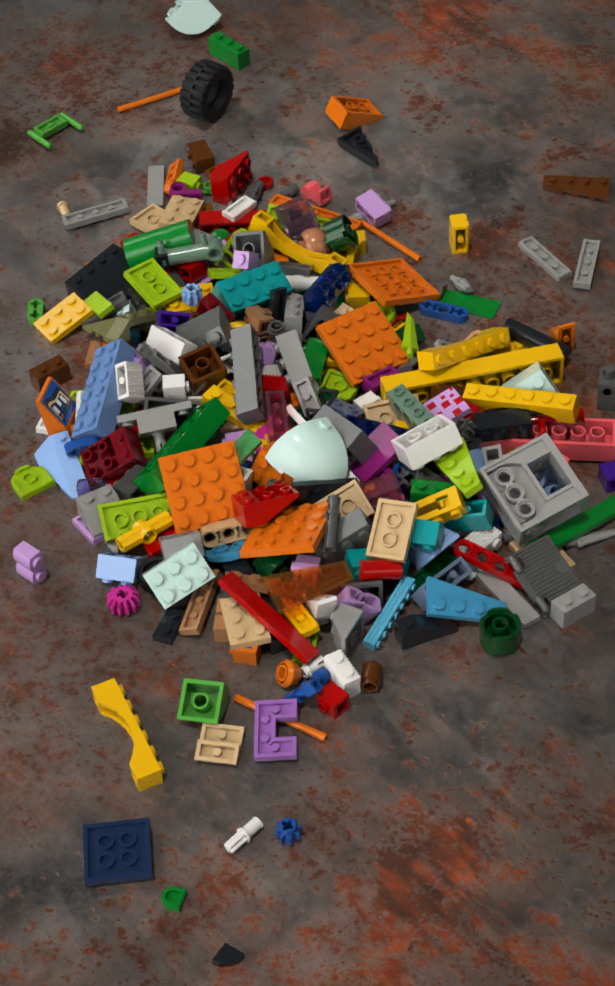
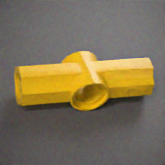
(144, 531)

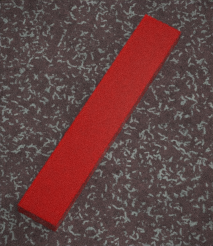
(268, 617)

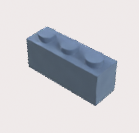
(454, 574)

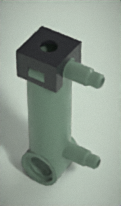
(189, 253)

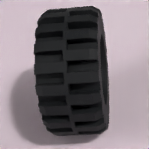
(206, 90)

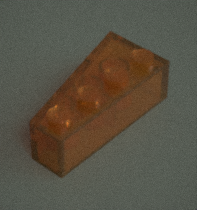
(300, 585)

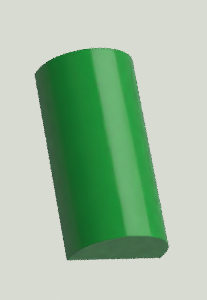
(141, 246)

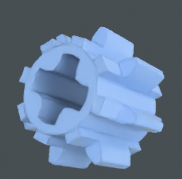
(191, 294)

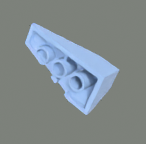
(62, 468)

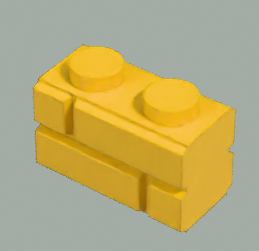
(459, 233)

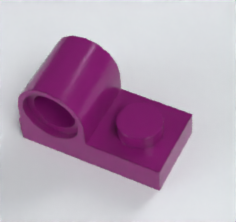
(179, 188)
(372, 381)

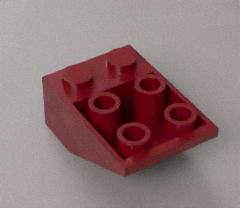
(113, 455)

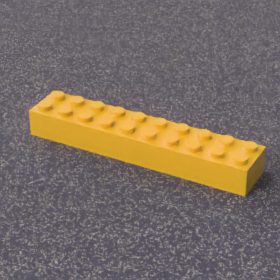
(487, 370)

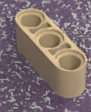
(220, 538)

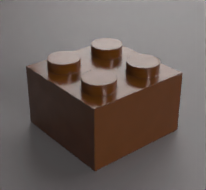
(203, 368)

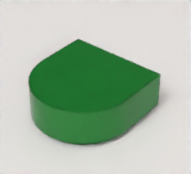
(173, 898)

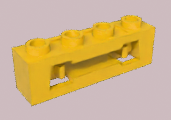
(452, 506)

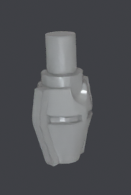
(461, 284)

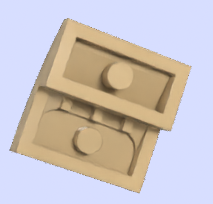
(220, 744)

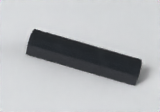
(532, 337)

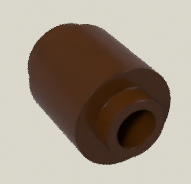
(371, 676)

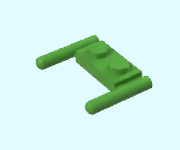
(52, 126)

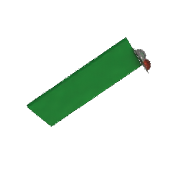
(476, 305)

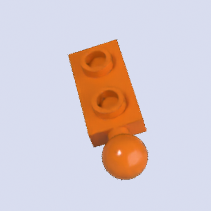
(173, 174)

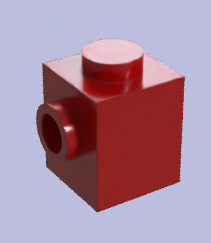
(333, 700)

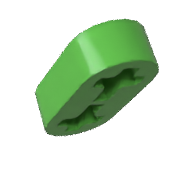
(32, 311)

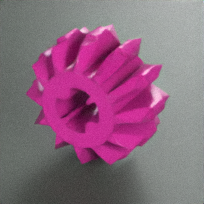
(123, 600)

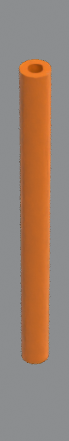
(149, 100)
(391, 241)
(294, 724)

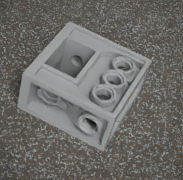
(519, 497)

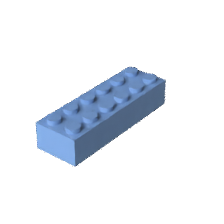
(100, 397)

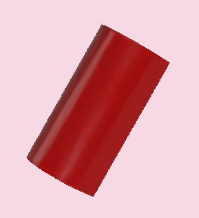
(379, 570)

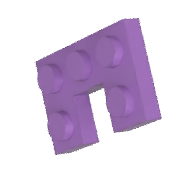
(266, 743)

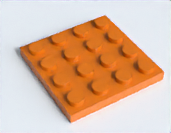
(393, 282)
(362, 342)
(201, 485)
(289, 532)

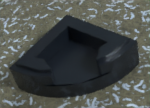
(227, 955)

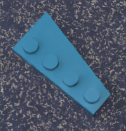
(455, 602)

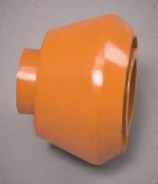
(288, 673)

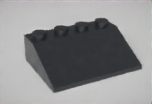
(101, 275)

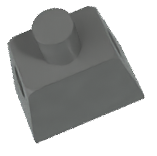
(606, 381)

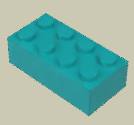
(251, 288)

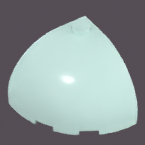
(192, 16)
(533, 379)
(310, 452)

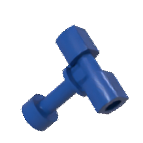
(311, 687)

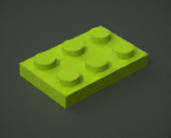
(153, 283)

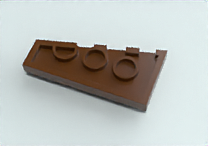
(591, 187)

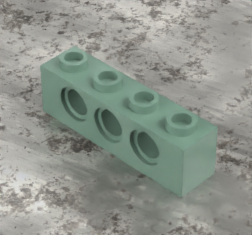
(408, 406)

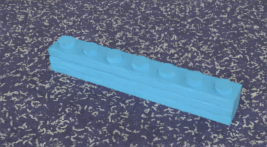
(389, 613)

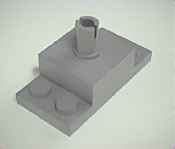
(156, 421)

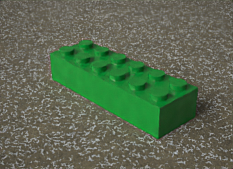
(191, 435)

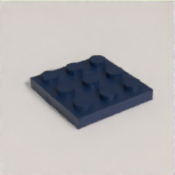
(117, 852)

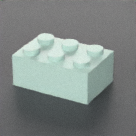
(178, 575)

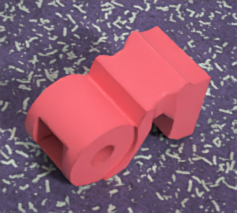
(313, 191)

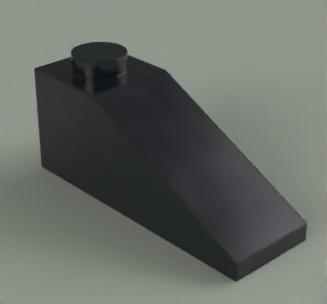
(419, 629)

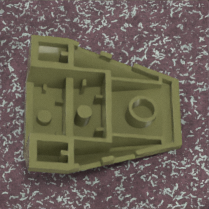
(120, 326)

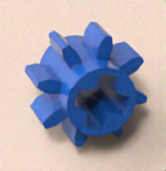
(288, 831)

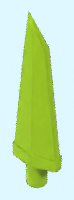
(409, 338)

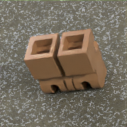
(260, 320)

